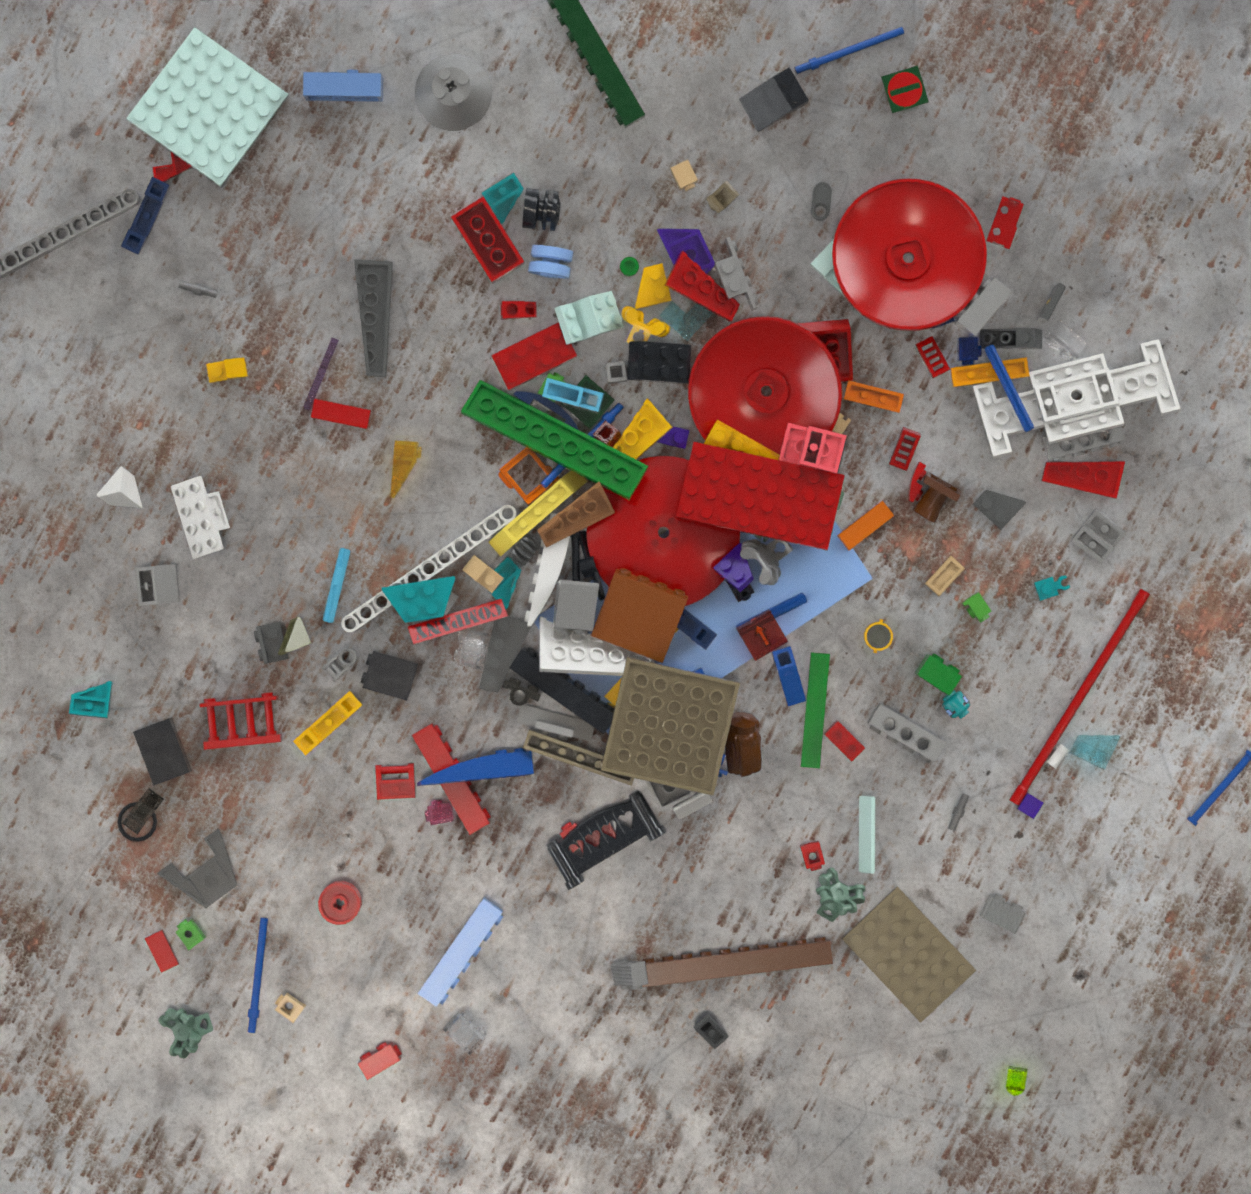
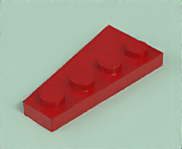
(693, 283)

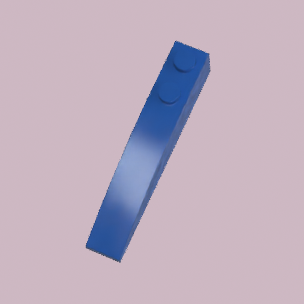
(486, 767)

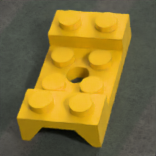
(729, 438)

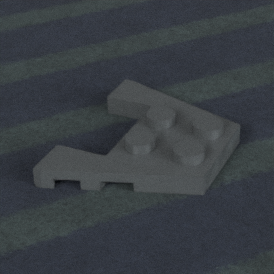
(208, 881)

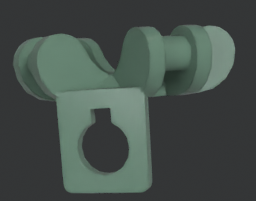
(837, 895)
(185, 1030)

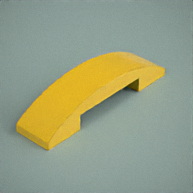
(327, 723)

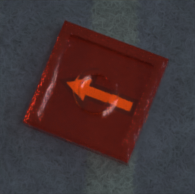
(762, 634)

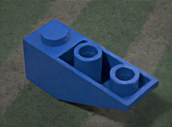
(789, 675)

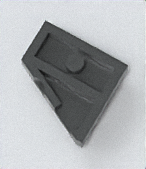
(998, 507)

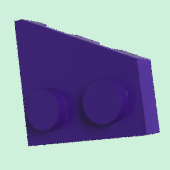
(735, 569)

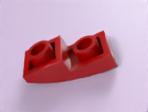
(915, 491)

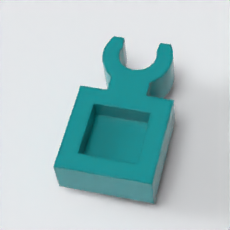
(1048, 588)

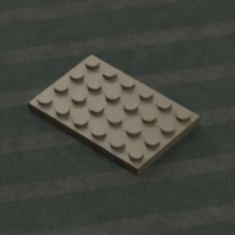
(908, 954)

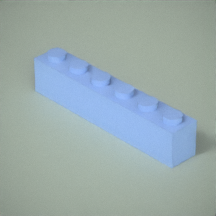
(460, 951)

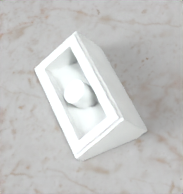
(691, 805)

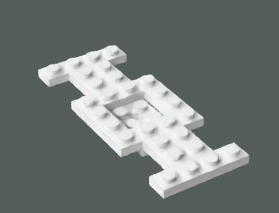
(1100, 390)

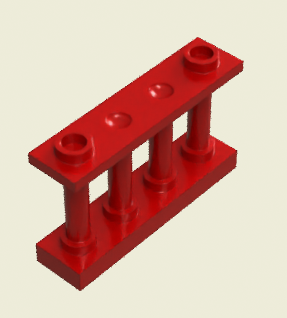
(251, 737)

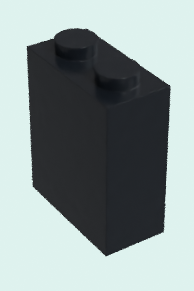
(389, 675)

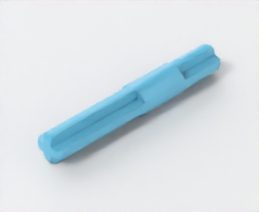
(336, 585)

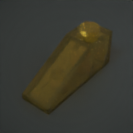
(404, 461)

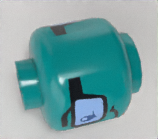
(956, 704)

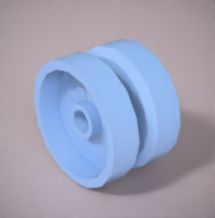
(551, 259)

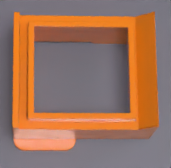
(510, 483)

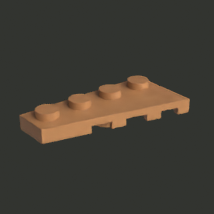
(581, 513)

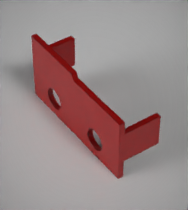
(1005, 222)

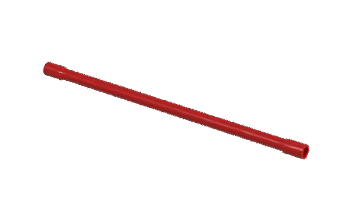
(1136, 605)

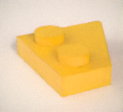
(652, 287)

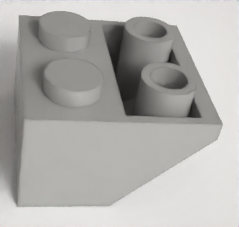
(157, 585)

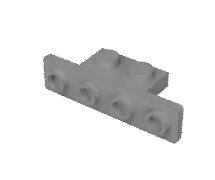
(733, 277)
(553, 722)

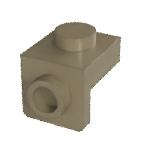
(722, 197)

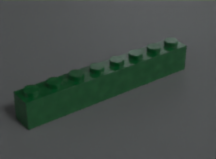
(599, 61)

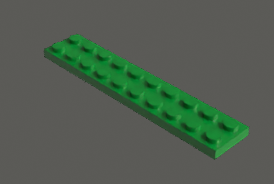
(554, 439)

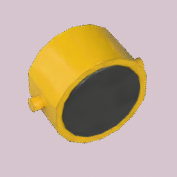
(878, 636)

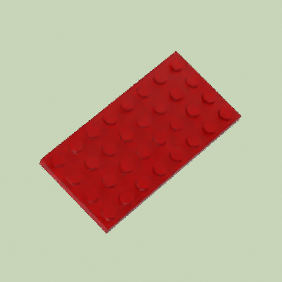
(760, 496)

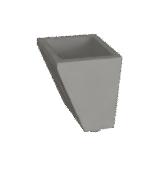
(575, 606)

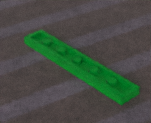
(815, 710)

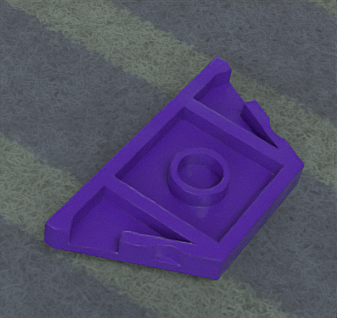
(690, 242)

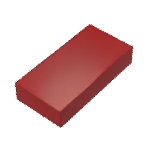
(161, 951)

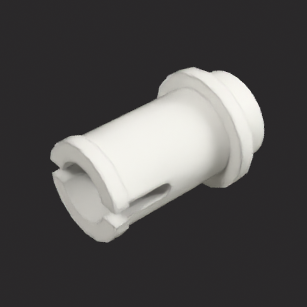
(1058, 756)

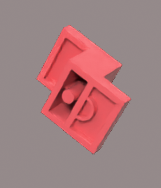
(812, 447)

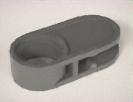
(821, 197)

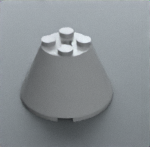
(463, 105)

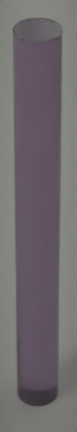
(320, 374)

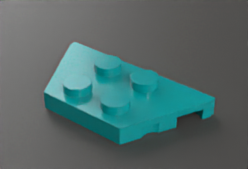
(421, 599)

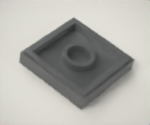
(1051, 303)

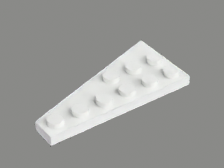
(580, 653)

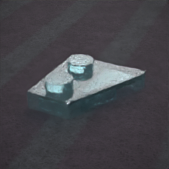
(1095, 748)

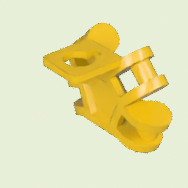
(635, 318)

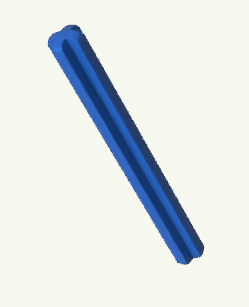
(1009, 388)

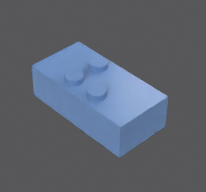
(343, 86)

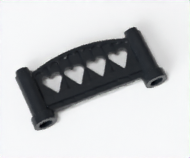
(643, 824)

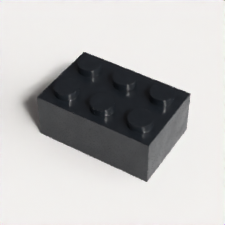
(659, 362)
(162, 751)

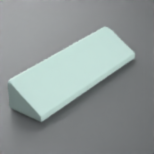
(867, 834)

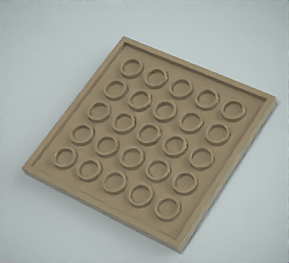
(670, 726)

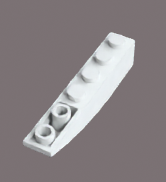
(545, 580)

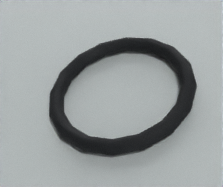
(128, 836)

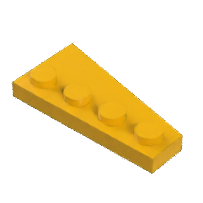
(643, 431)

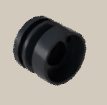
(540, 209)

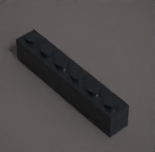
(564, 690)

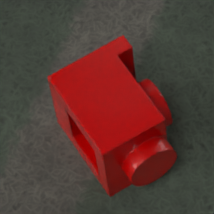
(813, 847)

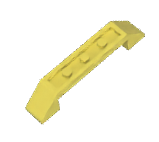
(537, 512)

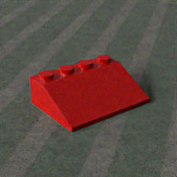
(837, 338)

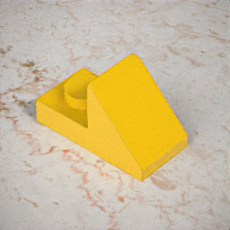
(227, 370)

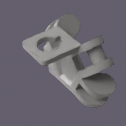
(766, 557)

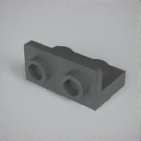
(270, 639)

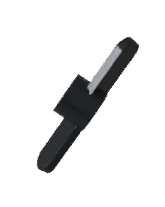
(588, 565)

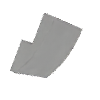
(1098, 536)

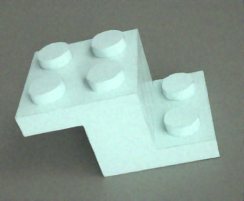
(589, 317)

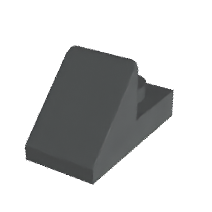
(711, 1031)

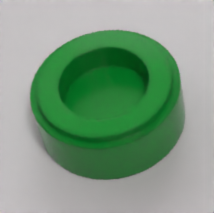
(629, 266)

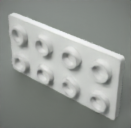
(201, 516)

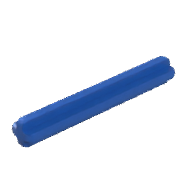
(783, 607)

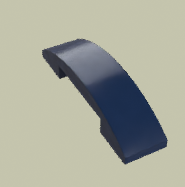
(146, 215)
(528, 398)
(696, 629)

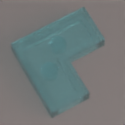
(684, 323)

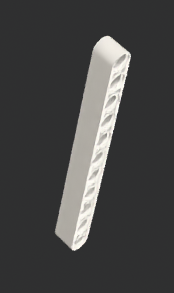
(435, 560)

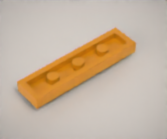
(985, 372)

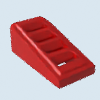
(945, 368)
(905, 431)

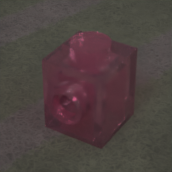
(439, 812)

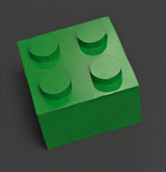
(938, 674)

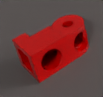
(518, 310)

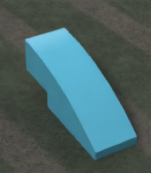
(573, 394)

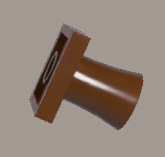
(935, 497)

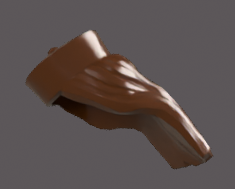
(743, 745)

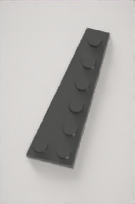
(374, 299)

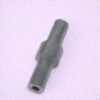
(198, 289)
(958, 812)

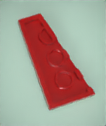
(1091, 477)

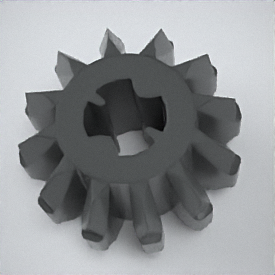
(525, 549)

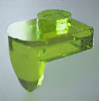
(1016, 1080)

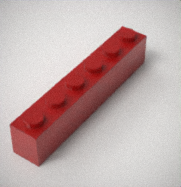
(459, 793)

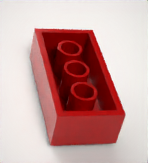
(487, 240)
(533, 356)

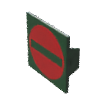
(905, 89)

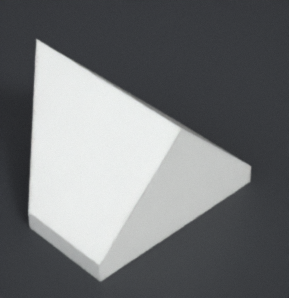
(121, 490)

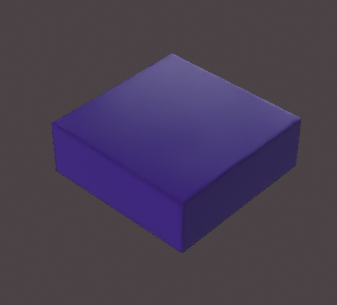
(1030, 805)

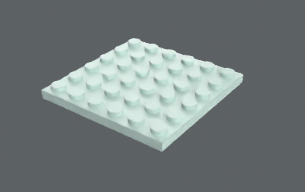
(207, 107)

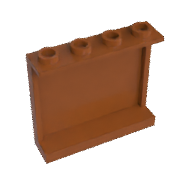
(639, 615)

